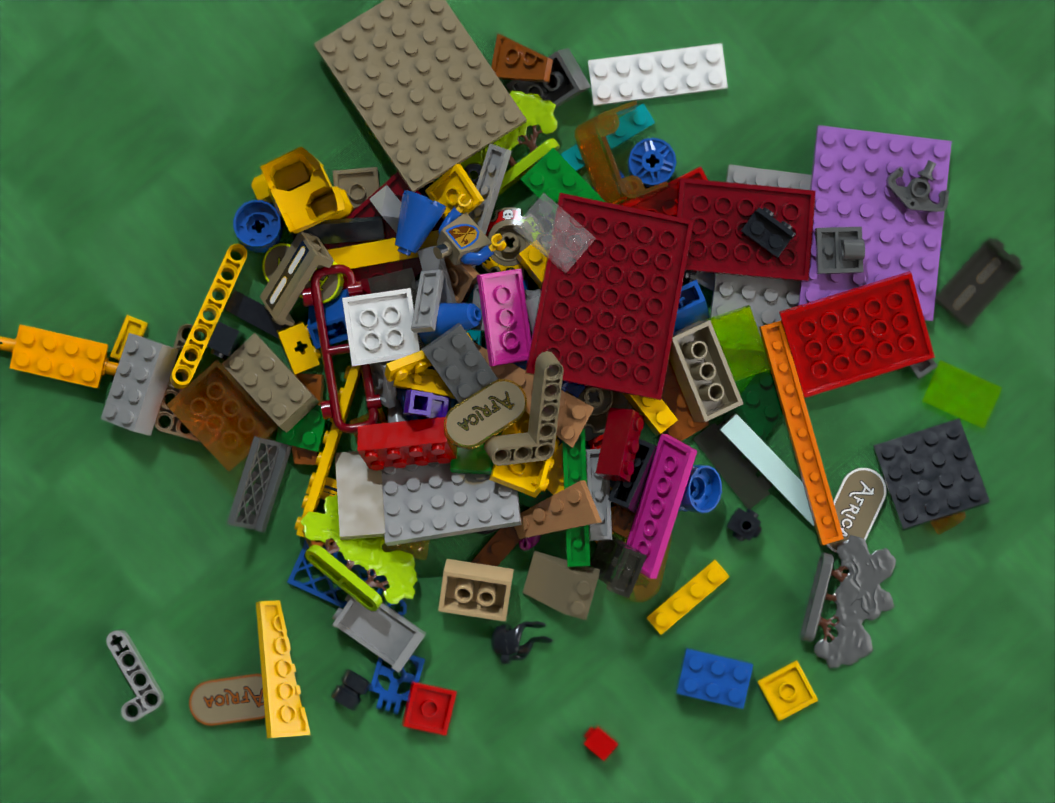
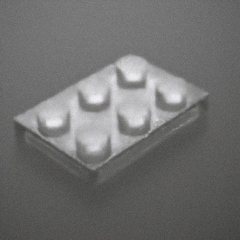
(554, 233)

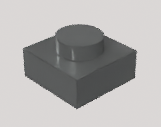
(923, 368)

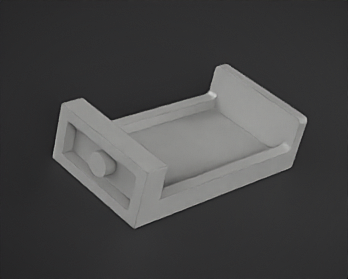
(380, 631)

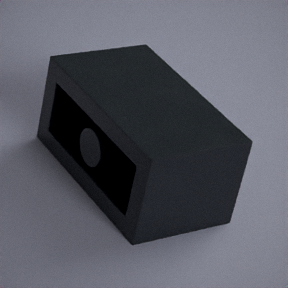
(224, 340)

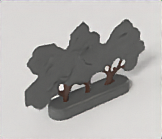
(856, 599)

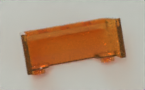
(600, 161)

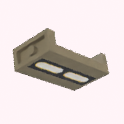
(293, 275)

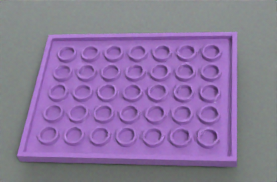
(853, 192)

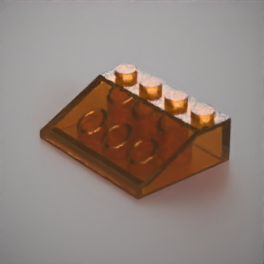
(222, 415)

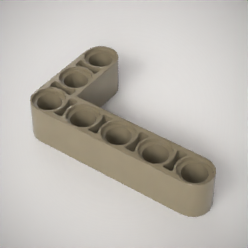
(176, 425)
(539, 441)

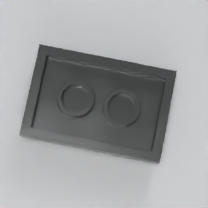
(459, 363)

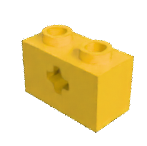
(298, 361)

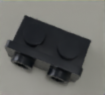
(768, 231)

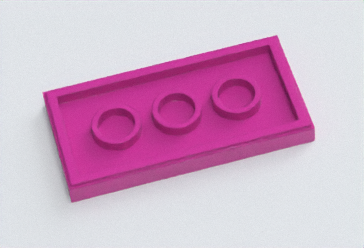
(504, 316)

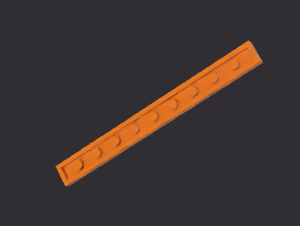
(801, 433)

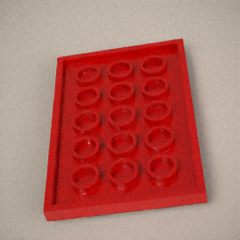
(857, 334)

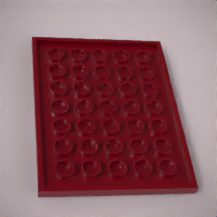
(618, 302)

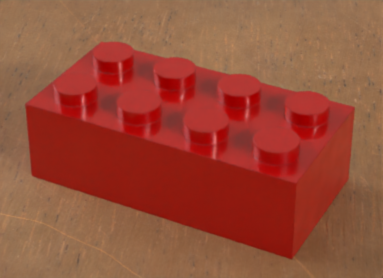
(405, 443)

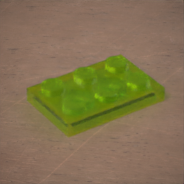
(741, 342)

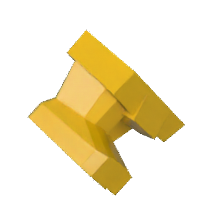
(301, 190)

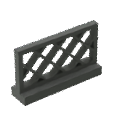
(264, 492)

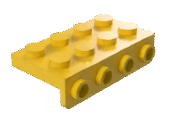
(523, 477)

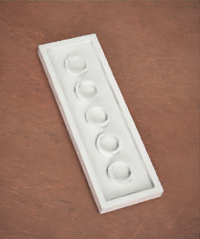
(657, 74)

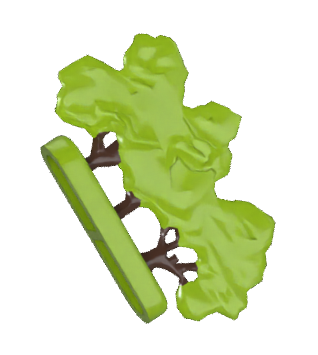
(537, 113)
(367, 552)

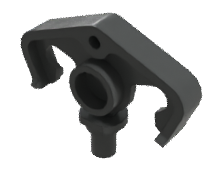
(916, 193)

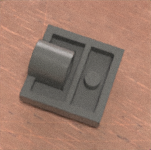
(839, 250)

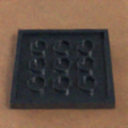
(931, 474)

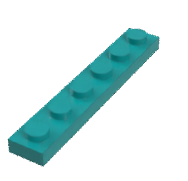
(629, 126)

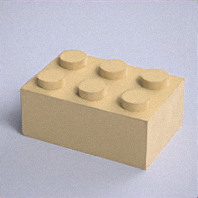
(475, 590)

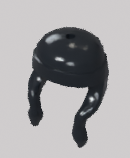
(506, 641)

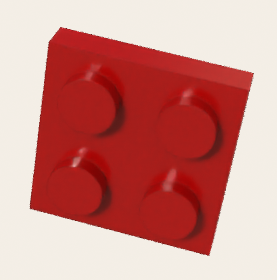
(429, 708)

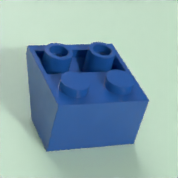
(691, 305)
(334, 321)

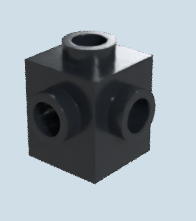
(736, 521)

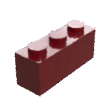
(620, 444)

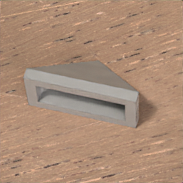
(388, 206)

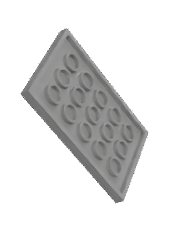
(438, 504)

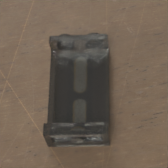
(978, 282)
(618, 565)

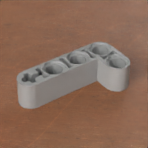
(131, 672)

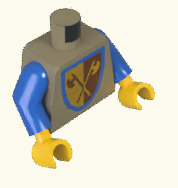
(463, 240)

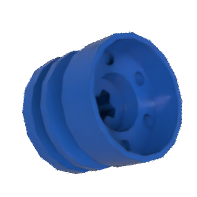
(662, 154)
(255, 213)
(702, 490)

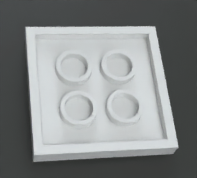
(380, 326)

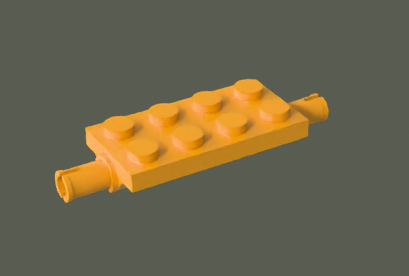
(59, 356)

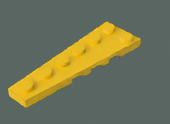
(280, 691)

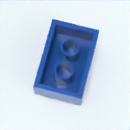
(714, 678)

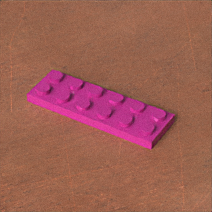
(661, 501)

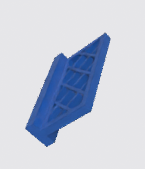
(314, 590)

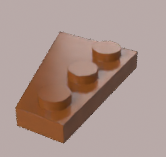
(519, 62)

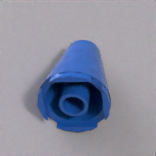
(416, 221)
(451, 314)

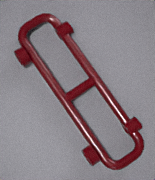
(331, 407)

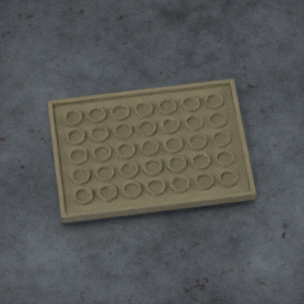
(420, 86)

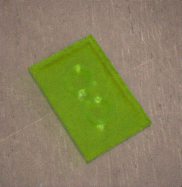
(961, 394)

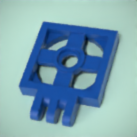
(391, 696)

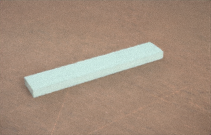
(768, 464)

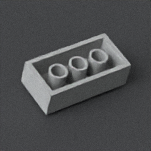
(139, 384)

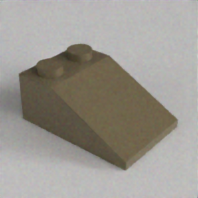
(560, 586)

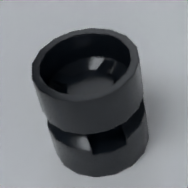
(351, 689)

